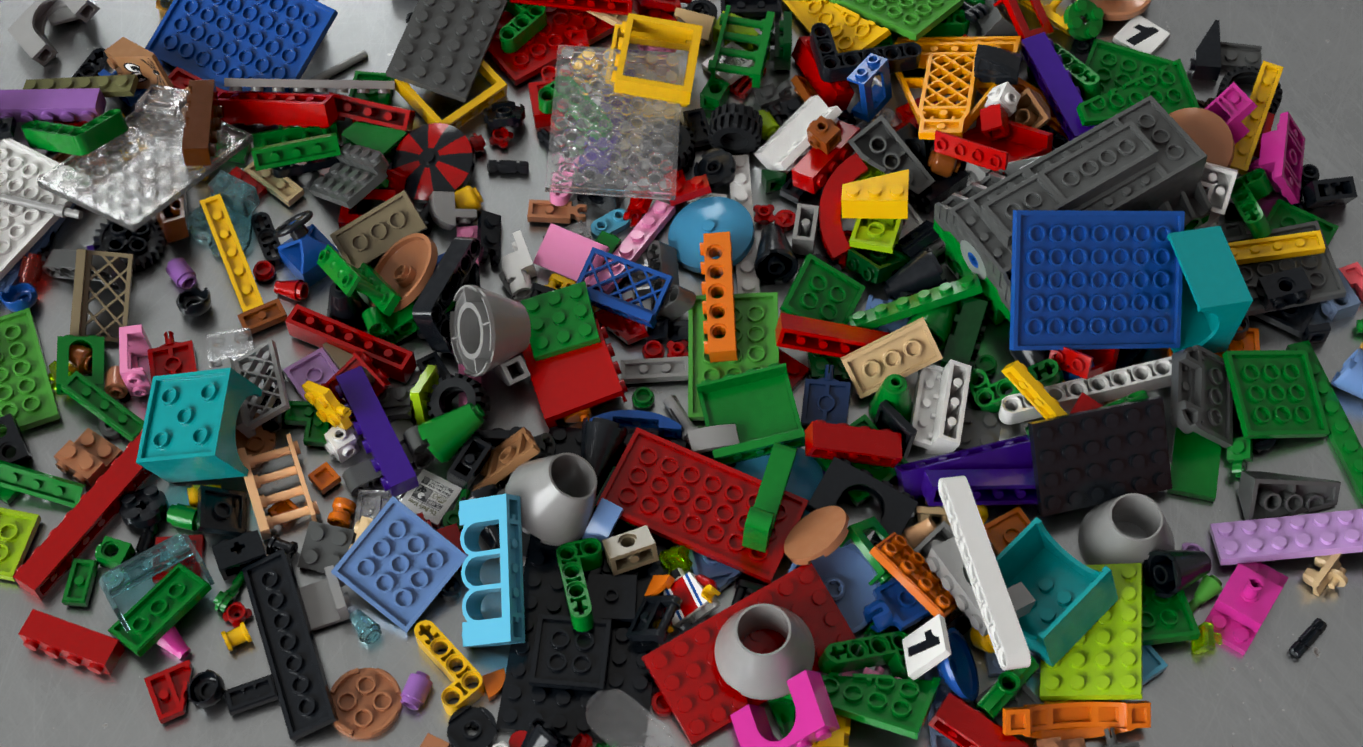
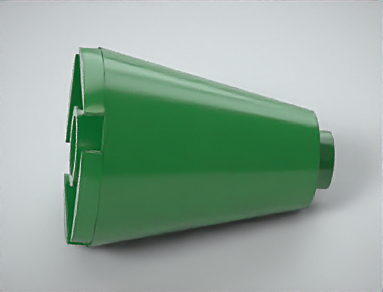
(939, 322)
(897, 393)
(451, 430)

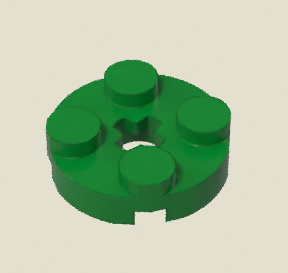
(1093, 18)

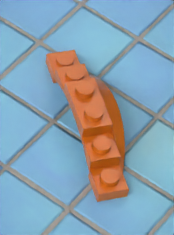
(1076, 718)

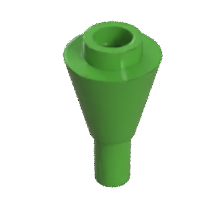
(1206, 590)

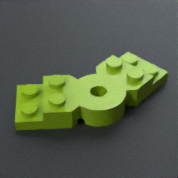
(875, 233)

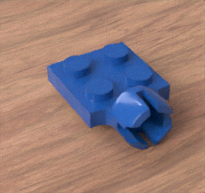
(893, 608)

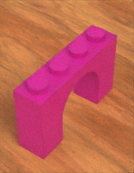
(813, 720)

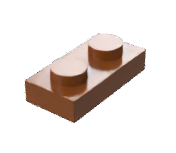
(803, 87)
(263, 316)

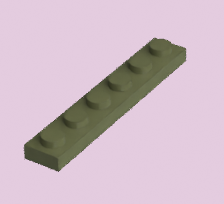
(109, 85)

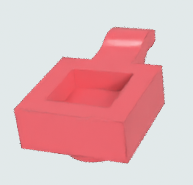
(1354, 276)

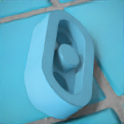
(610, 223)

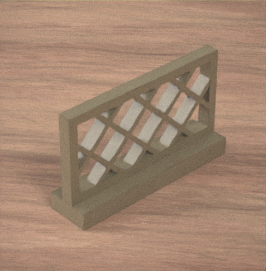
(82, 291)

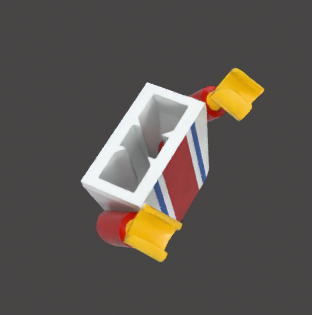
(697, 595)

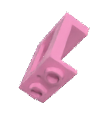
(132, 345)

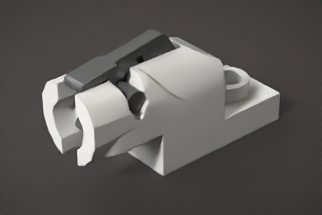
(518, 269)

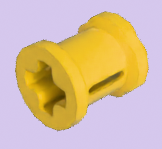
(236, 636)

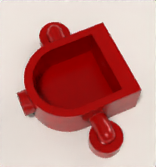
(547, 76)

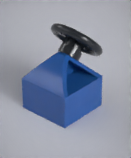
(302, 250)

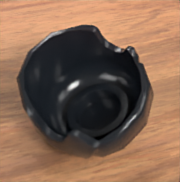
(194, 302)
(206, 689)

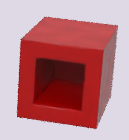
(994, 122)

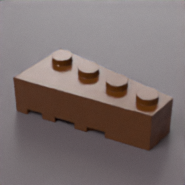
(201, 123)
(174, 220)

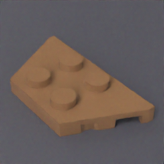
(507, 457)

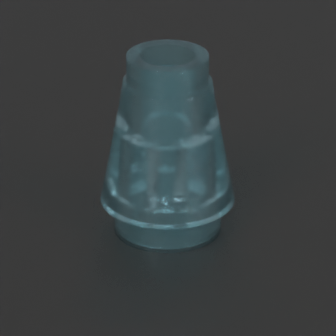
(365, 627)

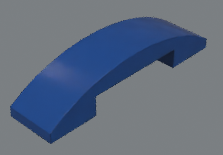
(644, 420)

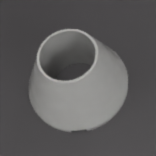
(487, 329)
(547, 510)
(1104, 544)
(763, 674)

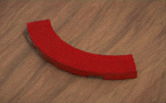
(830, 205)

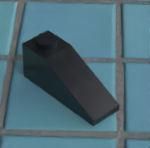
(1207, 57)

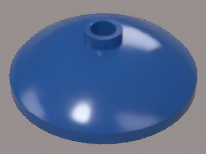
(960, 668)

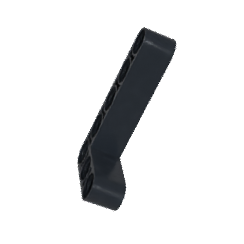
(838, 66)
(440, 291)

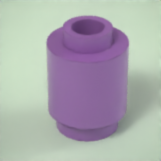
(181, 273)
(416, 690)

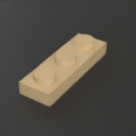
(283, 188)

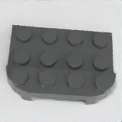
(353, 178)
(1201, 395)

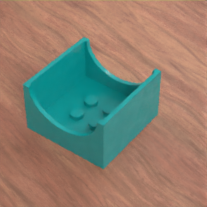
(1212, 289)
(193, 425)
(1065, 591)

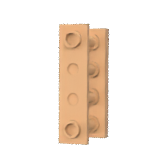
(260, 502)

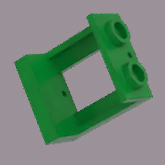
(92, 341)
(858, 535)

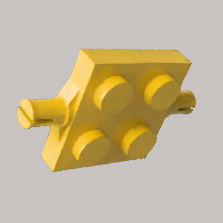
(328, 406)

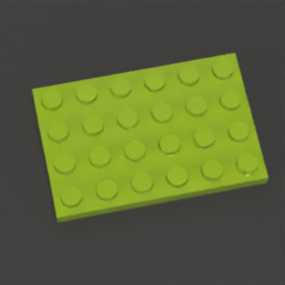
(1110, 654)

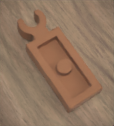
(546, 212)

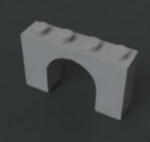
(30, 26)
(948, 565)

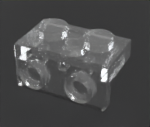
(228, 344)

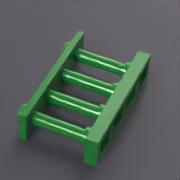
(759, 56)
(294, 145)
(361, 279)

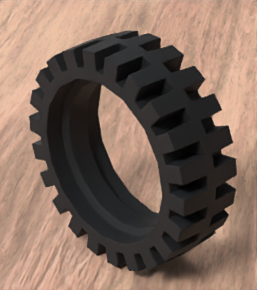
(1248, 76)

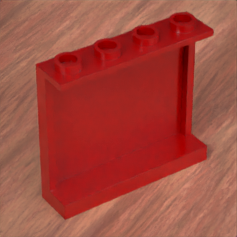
(976, 149)
(575, 379)

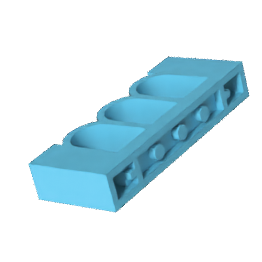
(475, 516)

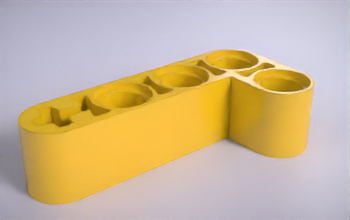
(446, 662)

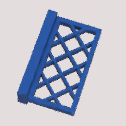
(618, 306)

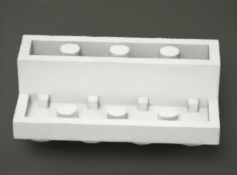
(790, 141)
(940, 406)

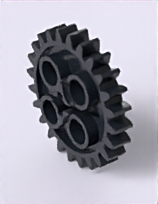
(143, 243)

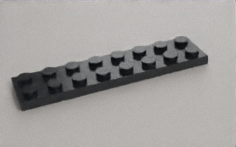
(289, 645)

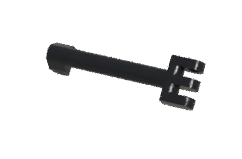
(975, 12)

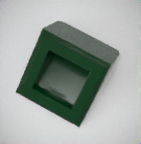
(772, 180)

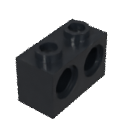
(15, 439)

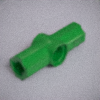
(998, 696)

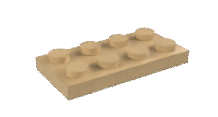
(895, 353)

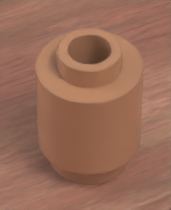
(114, 383)

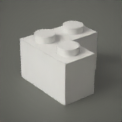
(1220, 184)

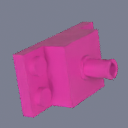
(1233, 107)
(1283, 158)
(1245, 604)

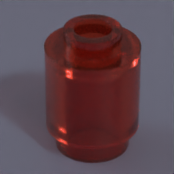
(31, 269)

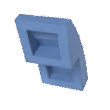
(603, 521)

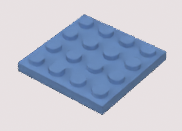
(399, 564)

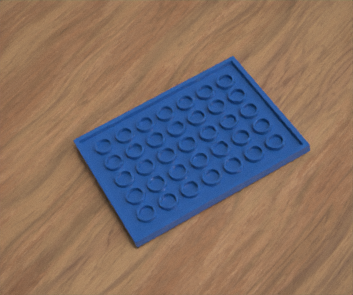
(242, 38)
(1095, 280)

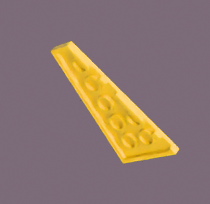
(847, 27)

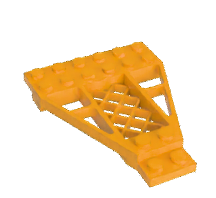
(939, 57)

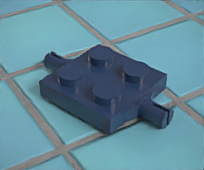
(826, 399)

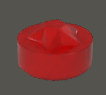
(785, 219)

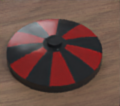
(434, 160)

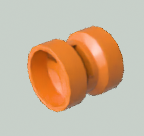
(341, 513)

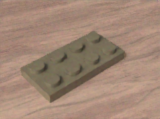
(378, 230)

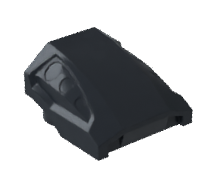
(996, 65)

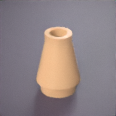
(918, 532)

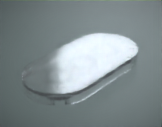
(625, 722)

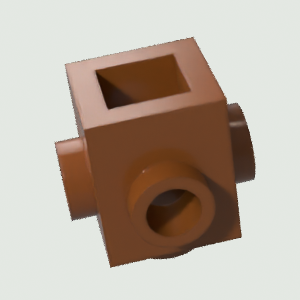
(824, 134)

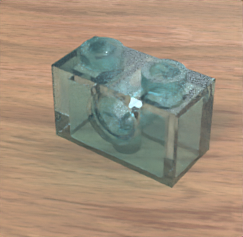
(235, 193)

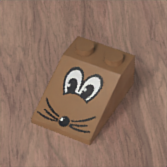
(131, 58)

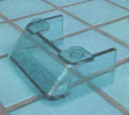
(148, 565)

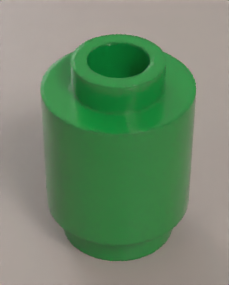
(182, 516)

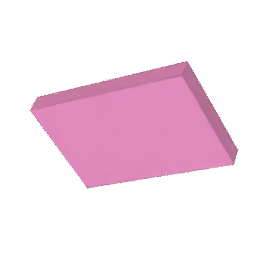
(567, 253)

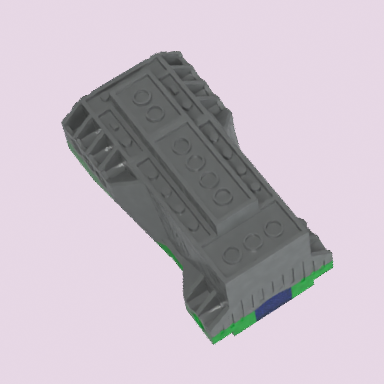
(1120, 165)

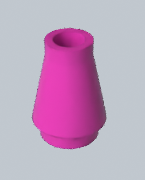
(174, 644)

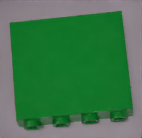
(760, 407)

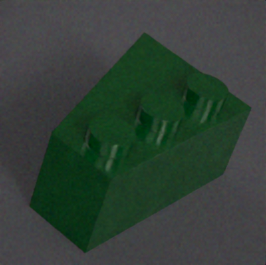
(965, 332)

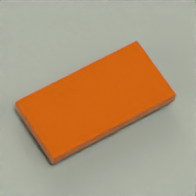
(914, 574)

